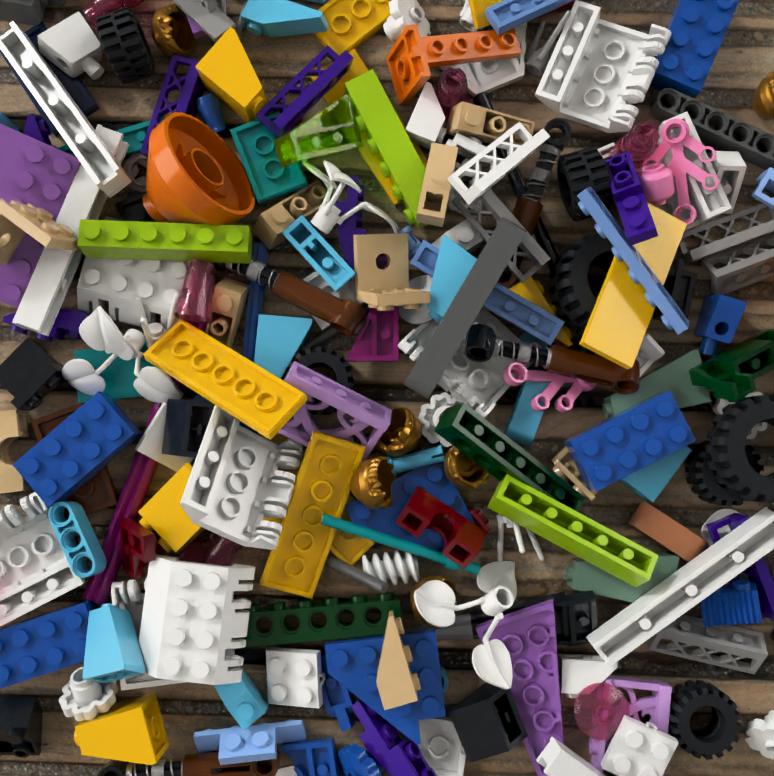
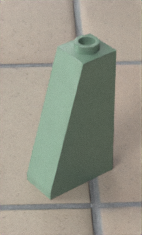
(670, 376)
(588, 577)

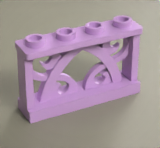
(330, 393)
(656, 705)

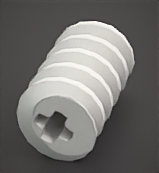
(392, 568)

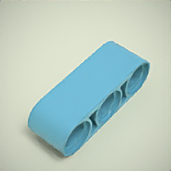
(523, 419)
(66, 531)

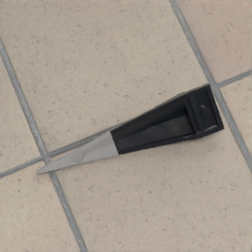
(573, 619)

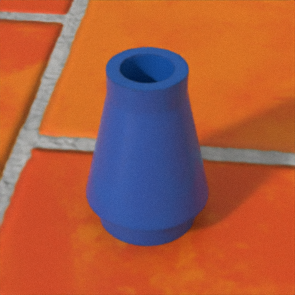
(211, 112)

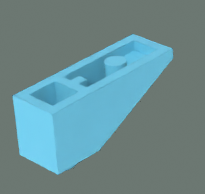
(282, 18)
(318, 253)
(243, 700)

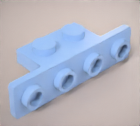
(249, 745)

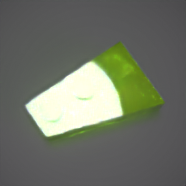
(321, 135)

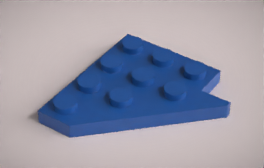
(429, 478)
(356, 666)

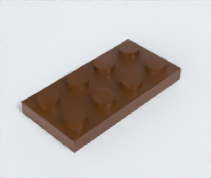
(99, 490)

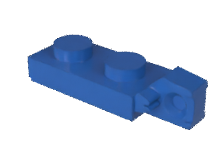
(337, 699)

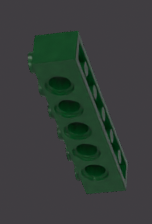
(501, 455)
(310, 631)

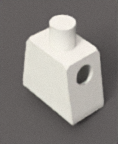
(72, 47)

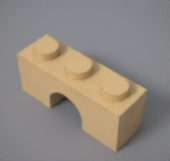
(12, 426)

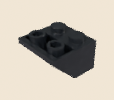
(185, 426)
(487, 722)
(20, 726)

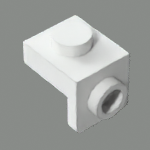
(466, 146)
(648, 353)

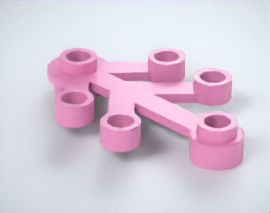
(680, 165)
(556, 381)

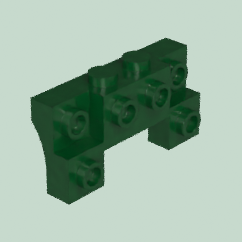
(734, 370)

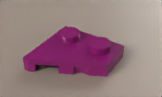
(377, 338)

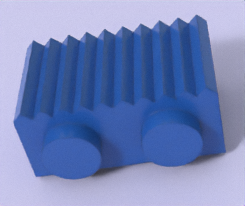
(732, 605)

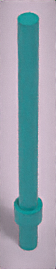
(395, 542)

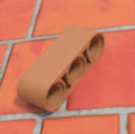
(667, 532)

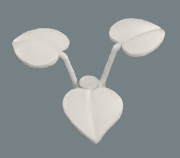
(328, 213)
(103, 334)
(436, 605)

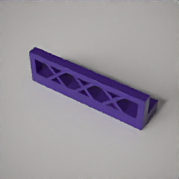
(191, 91)
(308, 95)
(756, 572)

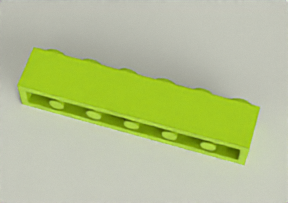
(388, 141)
(165, 241)
(573, 531)

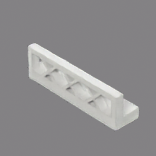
(498, 166)

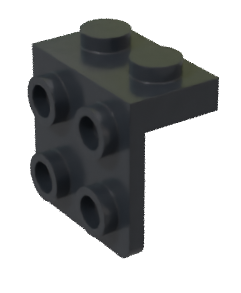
(680, 286)
(30, 375)

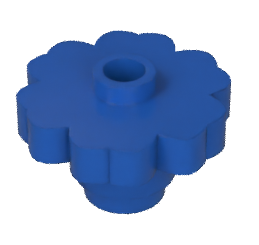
(358, 762)

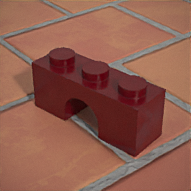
(460, 535)

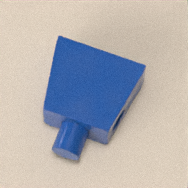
(721, 313)

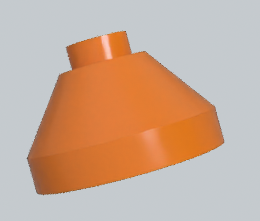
(194, 175)

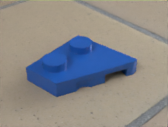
(313, 757)

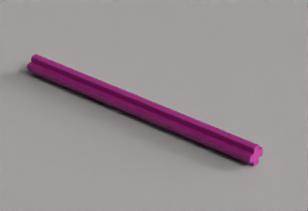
(128, 505)

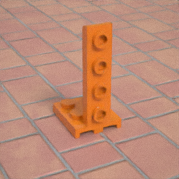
(413, 55)

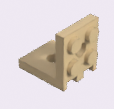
(20, 219)
(388, 285)

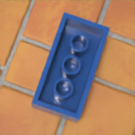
(695, 39)
(629, 441)
(77, 449)
(44, 643)

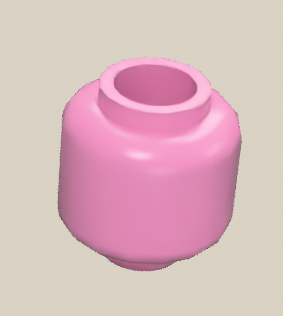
(656, 183)

